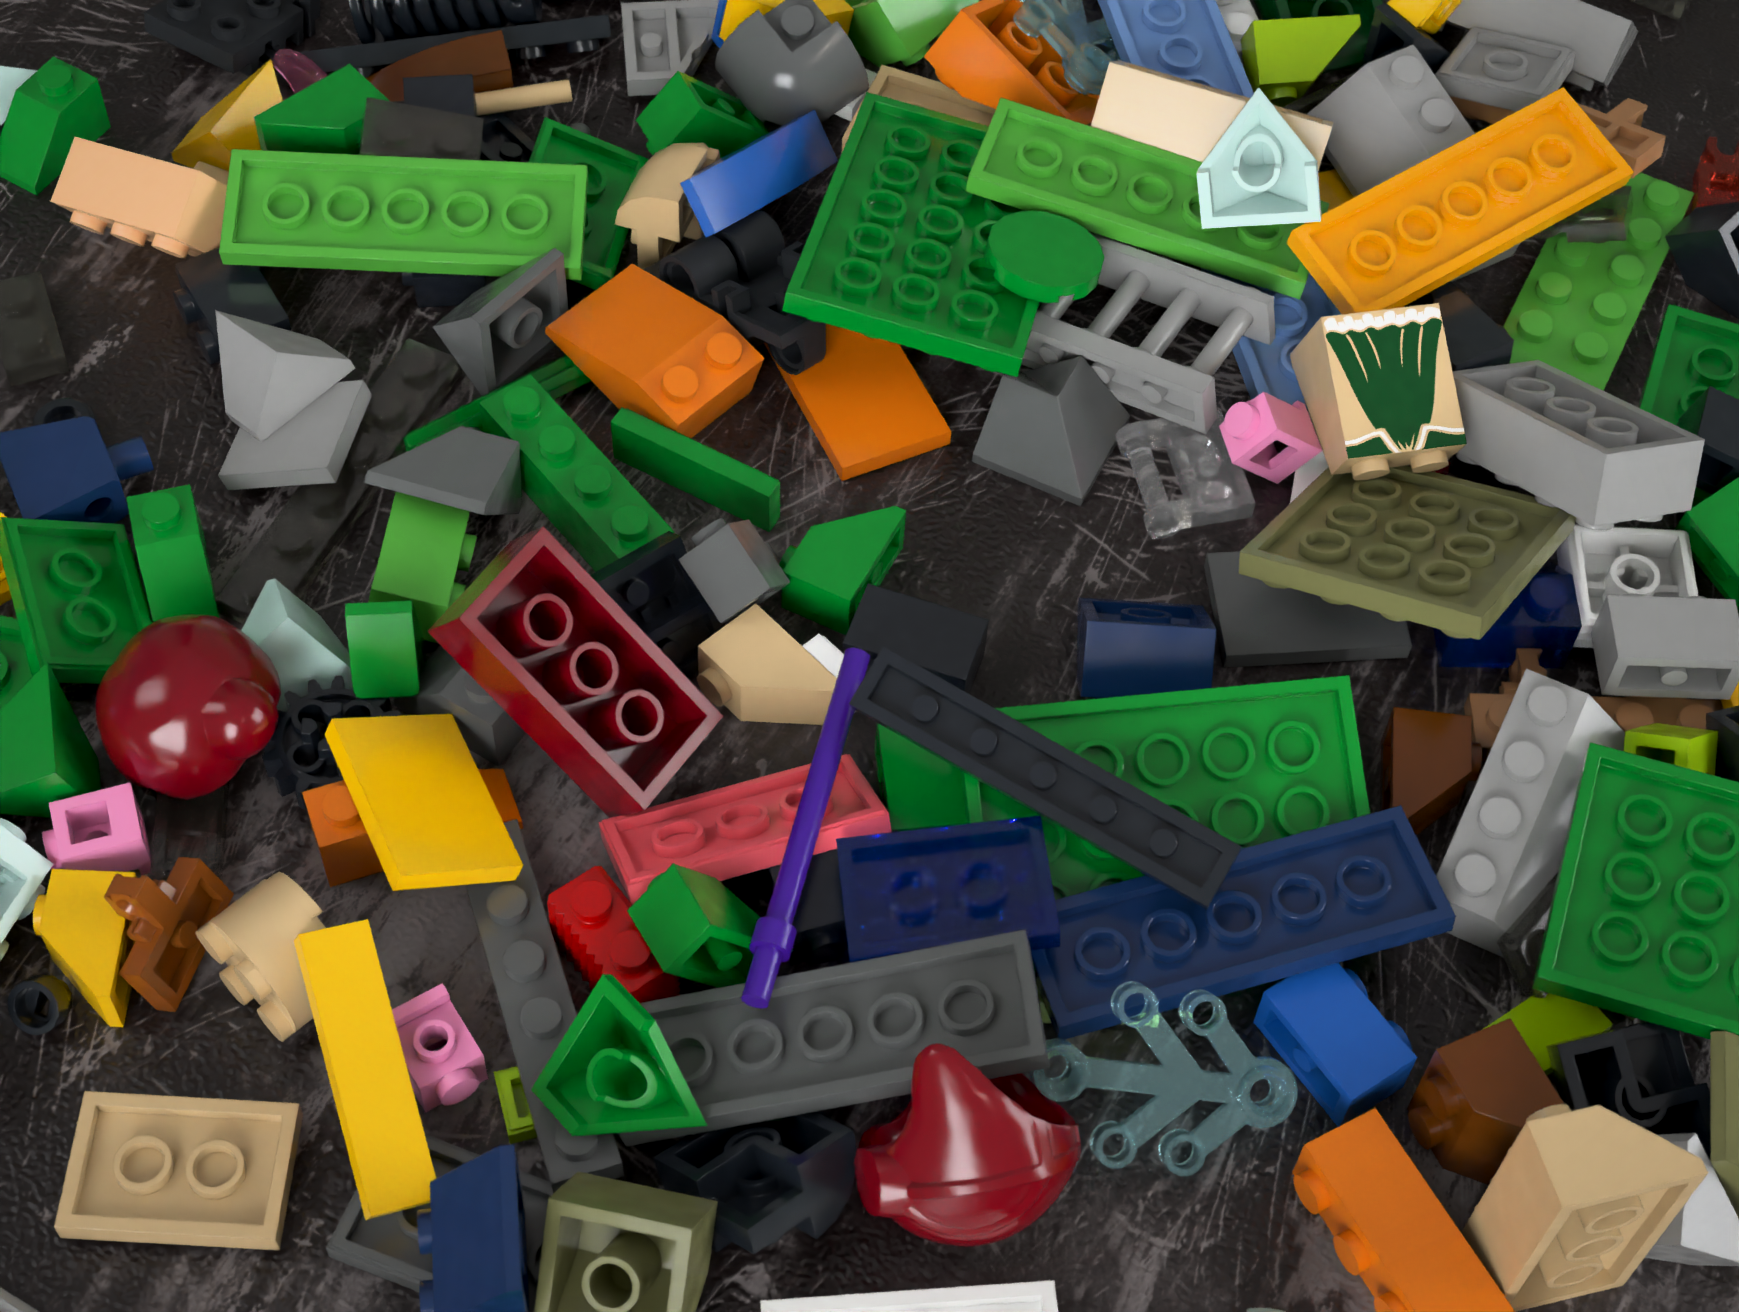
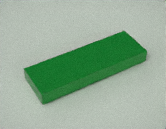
(696, 469)

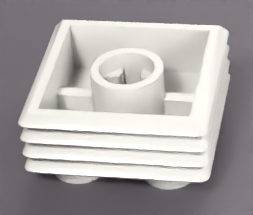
(1625, 563)

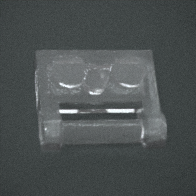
(1208, 480)

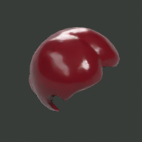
(187, 705)

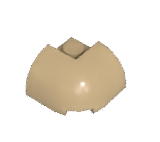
(657, 203)

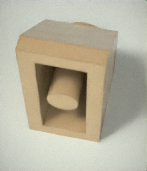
(763, 672)

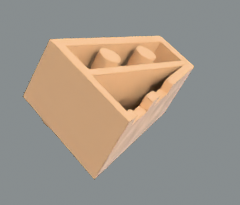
(141, 199)

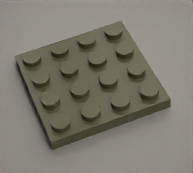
(1409, 547)

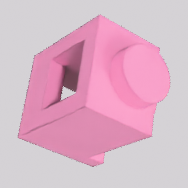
(1254, 427)
(98, 832)
(443, 1074)

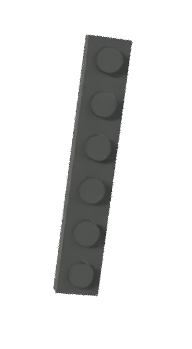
(535, 1009)

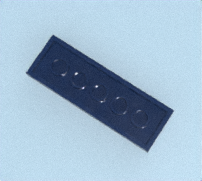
(1274, 917)

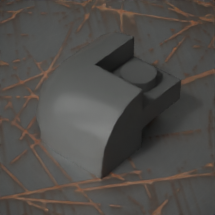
(791, 63)

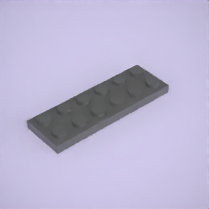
(851, 1031)

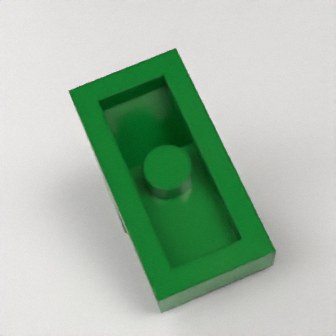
(384, 649)

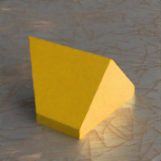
(230, 122)

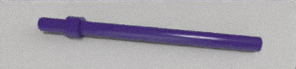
(774, 933)

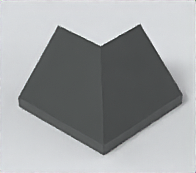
(504, 324)
(1052, 428)
(458, 470)

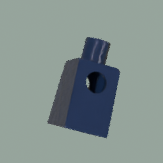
(69, 472)

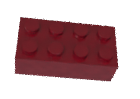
(576, 673)

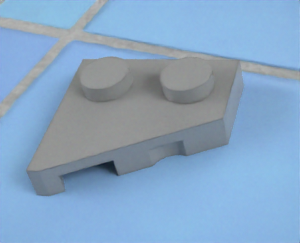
(664, 40)

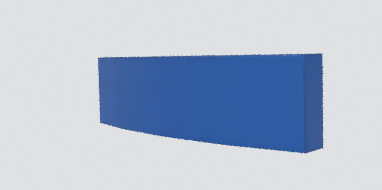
(758, 173)

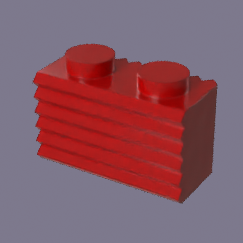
(601, 938)

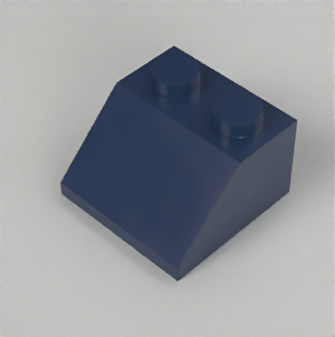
(1142, 648)
(476, 1238)

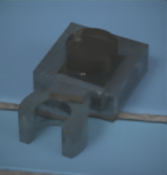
(1598, 222)

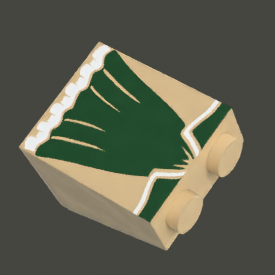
(1381, 390)

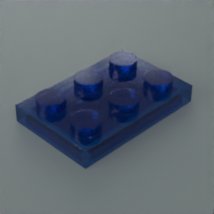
(946, 887)

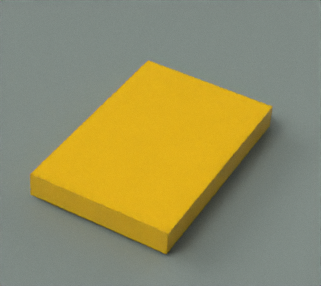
(422, 801)

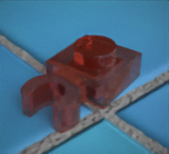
(1716, 176)

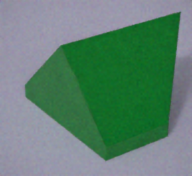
(43, 749)
(615, 1071)

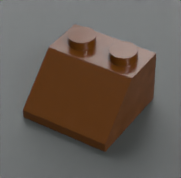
(1478, 1100)

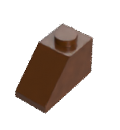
(1426, 763)

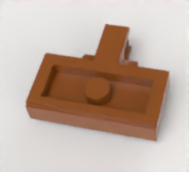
(166, 926)

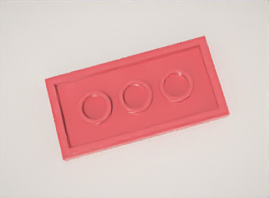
(736, 827)

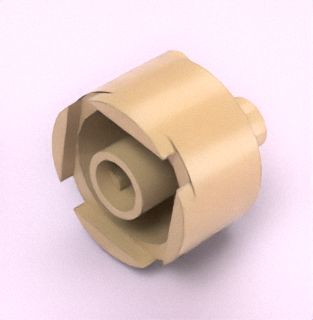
(259, 948)

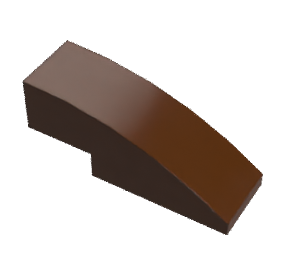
(478, 55)

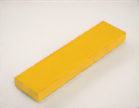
(366, 1068)

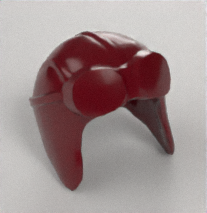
(967, 1154)

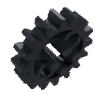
(299, 740)

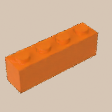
(1391, 1223)

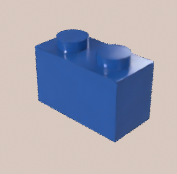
(1335, 1040)

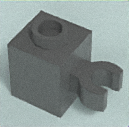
(733, 568)

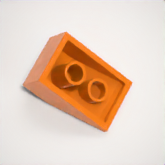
(992, 59)
(658, 351)

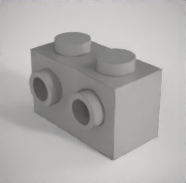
(1667, 646)

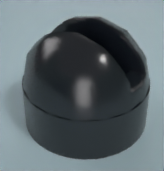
(31, 996)

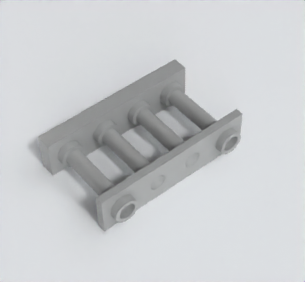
(1139, 373)

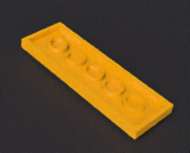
(1460, 207)

